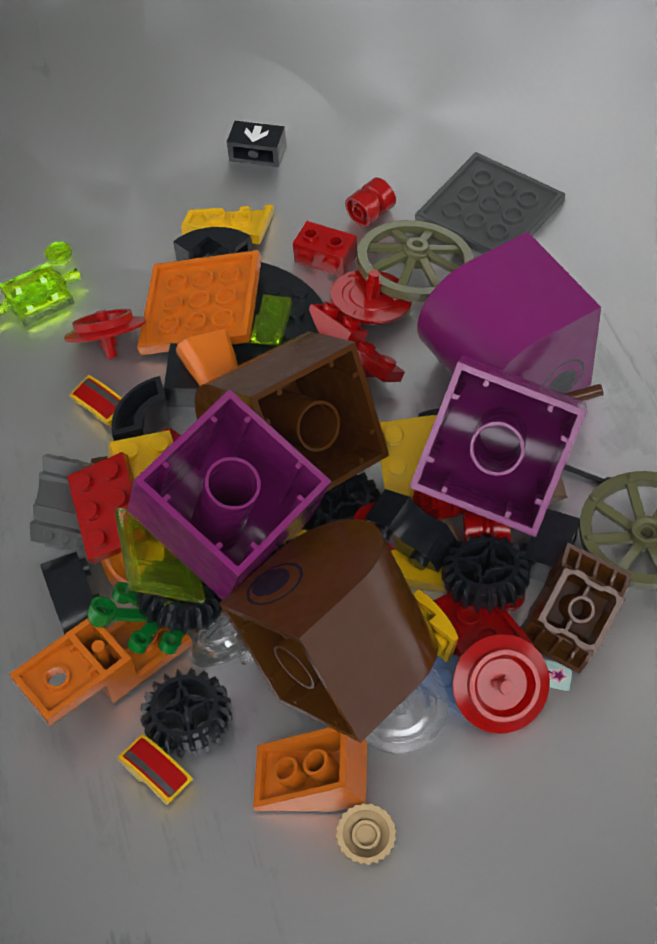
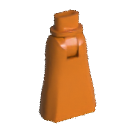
(207, 355)

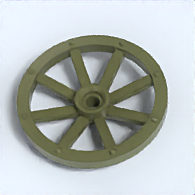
(414, 254)
(637, 531)

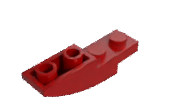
(335, 324)

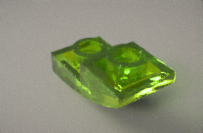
(272, 320)

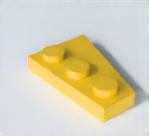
(245, 220)
(405, 445)

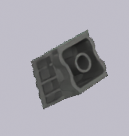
(54, 511)

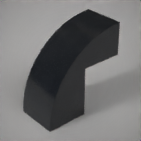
(211, 242)

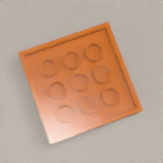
(200, 298)

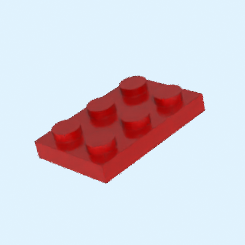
(96, 496)
(475, 626)

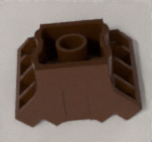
(576, 607)

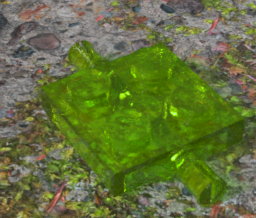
(37, 293)

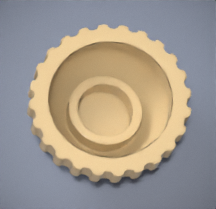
(366, 834)

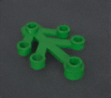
(104, 611)

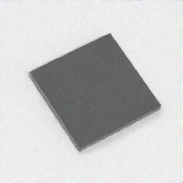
(490, 204)

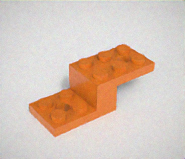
(92, 662)

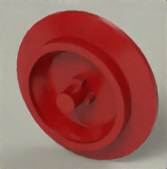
(364, 299)
(104, 327)
(500, 683)

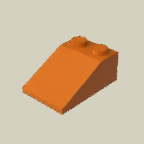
(311, 773)

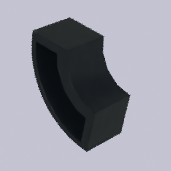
(140, 410)
(411, 530)
(69, 588)

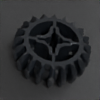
(340, 503)
(486, 573)
(180, 614)
(160, 713)

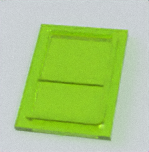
(152, 566)

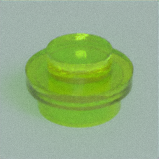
(58, 254)

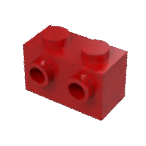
(325, 248)

